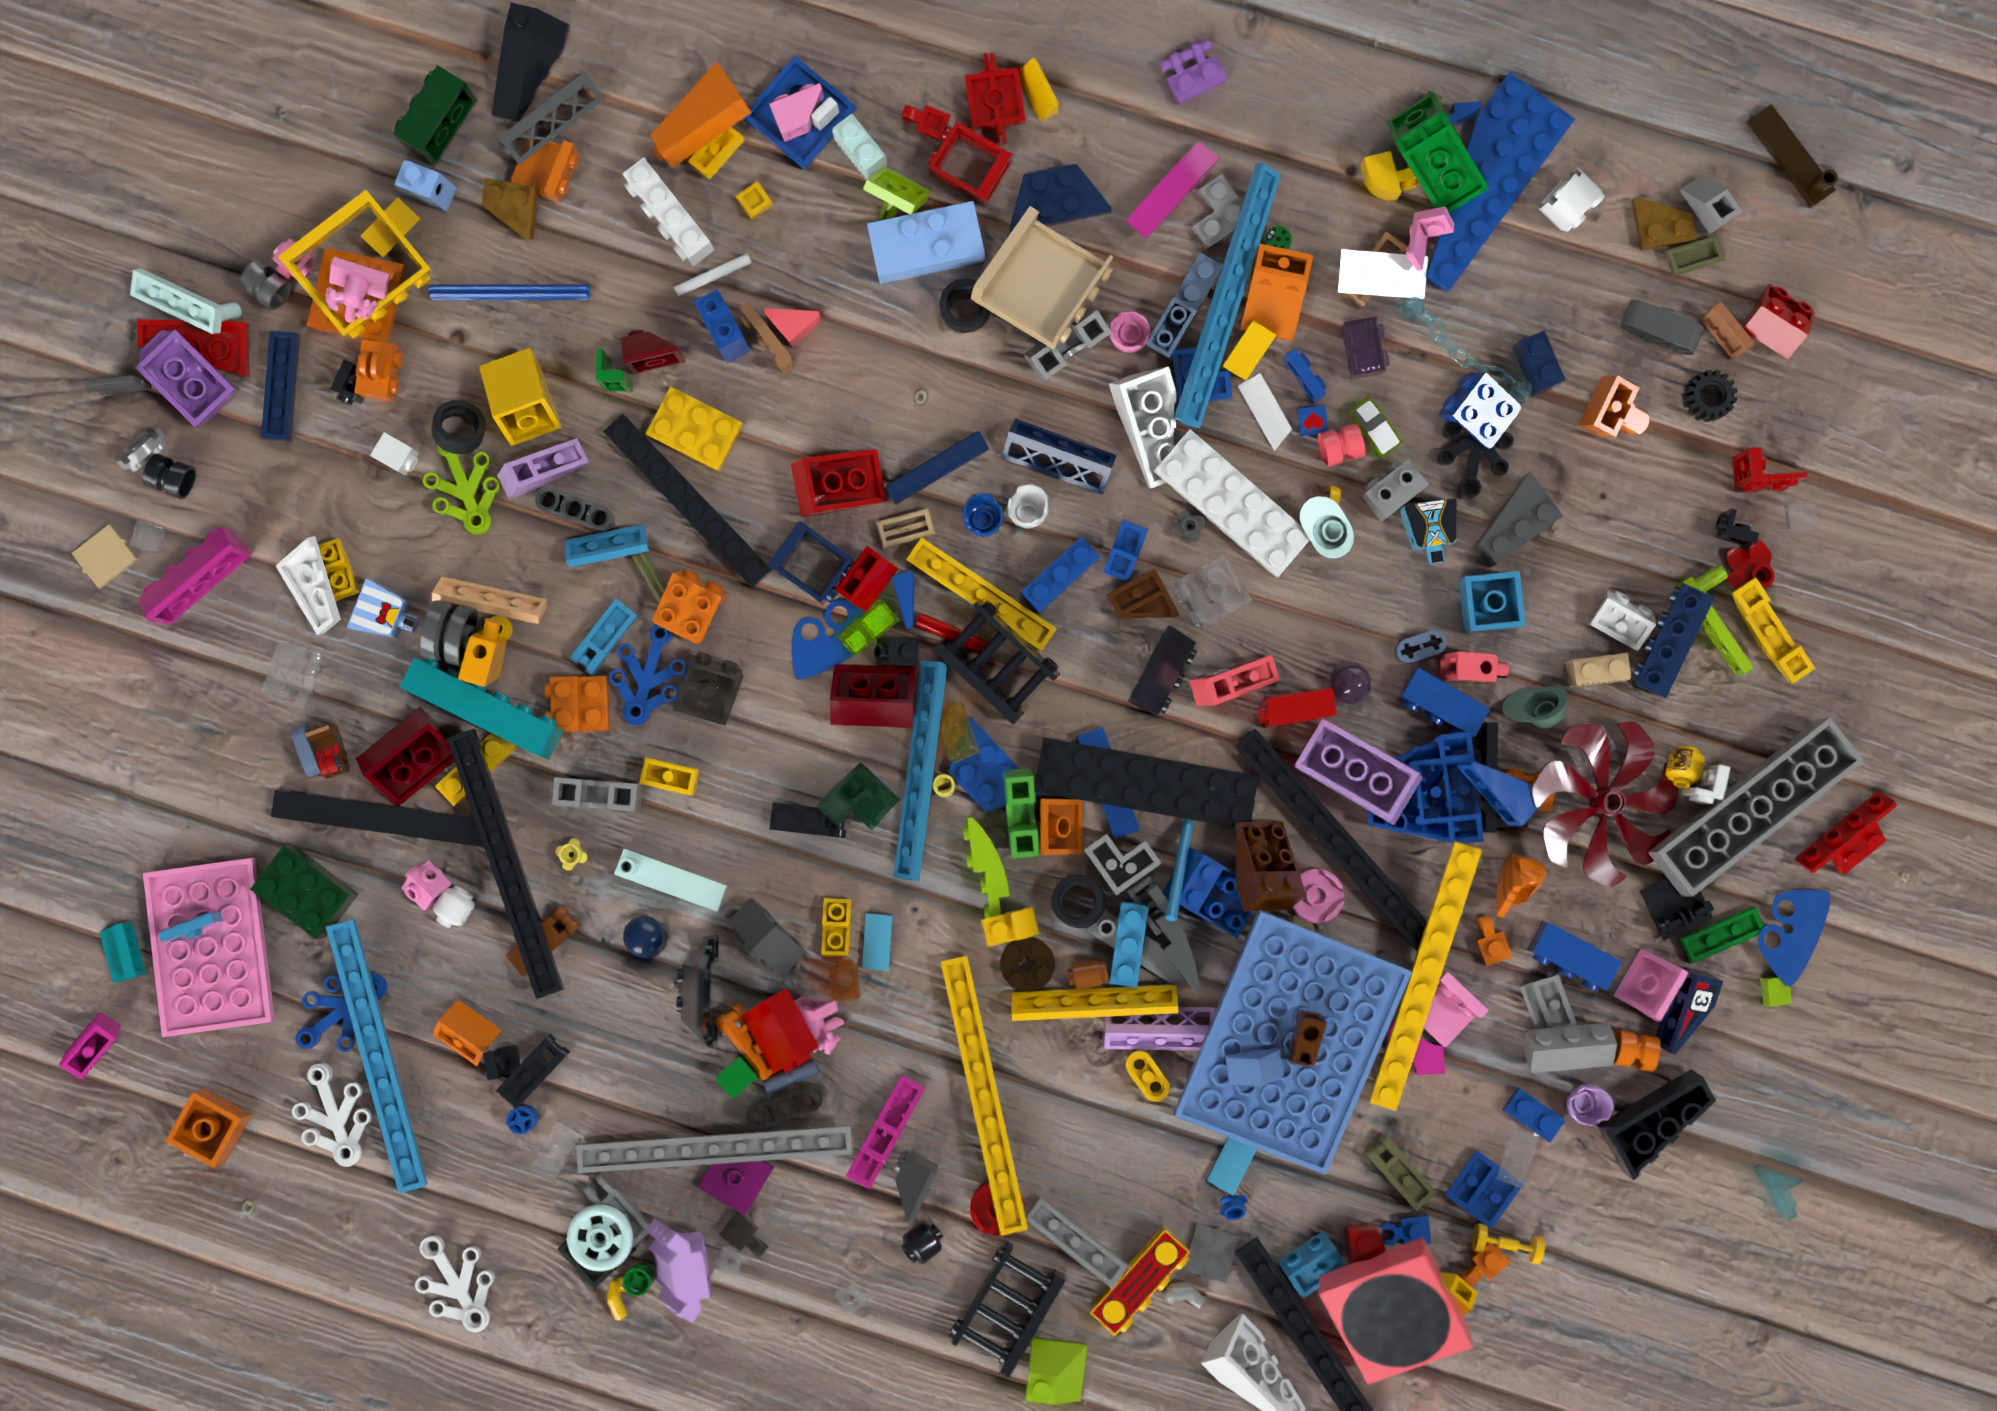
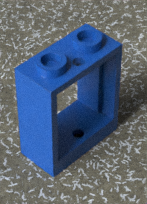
(722, 326)

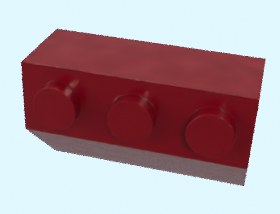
(872, 696)
(406, 757)

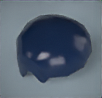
(645, 937)

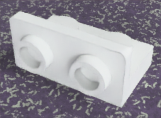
(1624, 620)
(1711, 785)

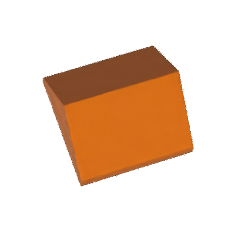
(1061, 826)

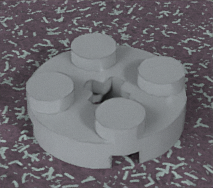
(140, 448)

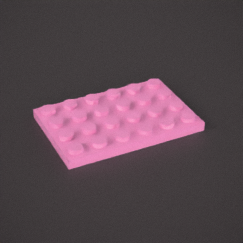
(224, 972)

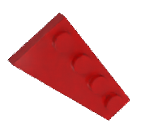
(222, 350)

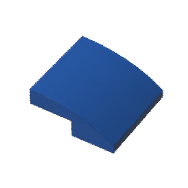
(1480, 1192)

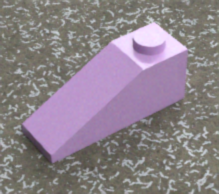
(541, 468)

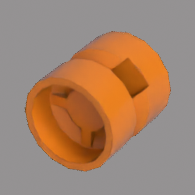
(1635, 1050)

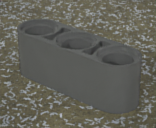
(1661, 327)
(562, 506)

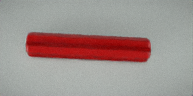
(948, 632)

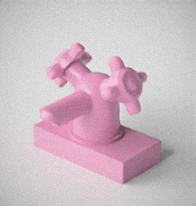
(356, 282)
(813, 1012)

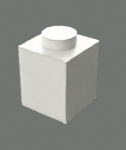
(395, 454)

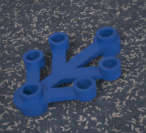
(646, 679)
(340, 1012)

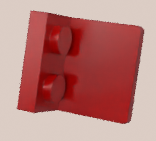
(1749, 474)

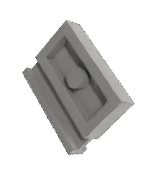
(1548, 1003)

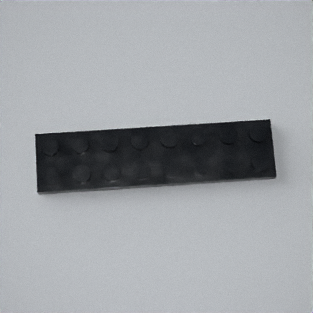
(1145, 783)

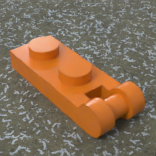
(743, 1039)

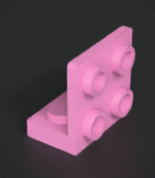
(1451, 1010)

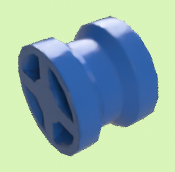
(516, 1121)

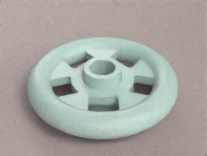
(623, 1241)

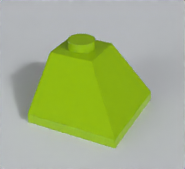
(1055, 1371)

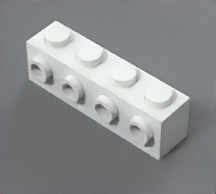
(667, 210)

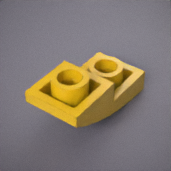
(338, 569)
(836, 927)

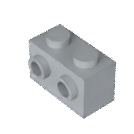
(1394, 490)

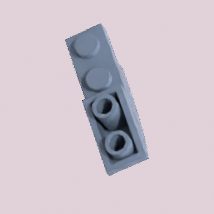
(1184, 305)

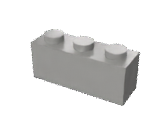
(1570, 1047)

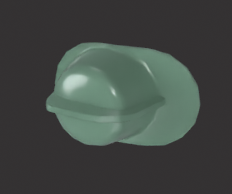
(1539, 706)

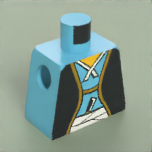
(1431, 527)

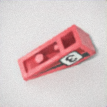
(1234, 681)

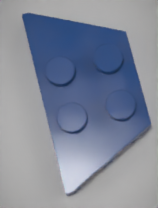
(983, 772)

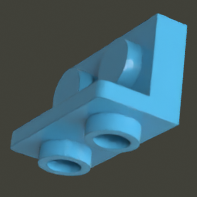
(1309, 1262)

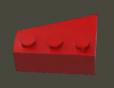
(1363, 1242)

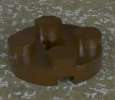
(1040, 973)

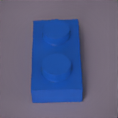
(1299, 367)
(1533, 1114)

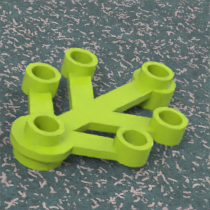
(466, 491)

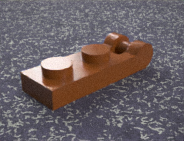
(553, 935)

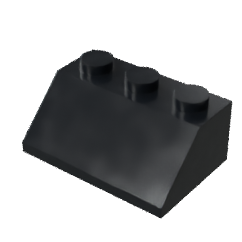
(1163, 672)

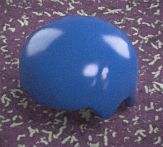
(982, 515)

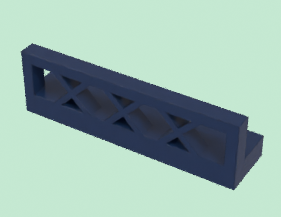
(1059, 448)

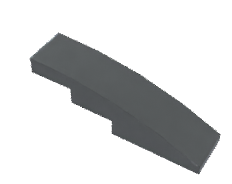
(1177, 945)

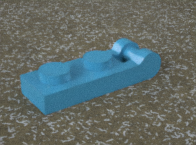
(604, 636)

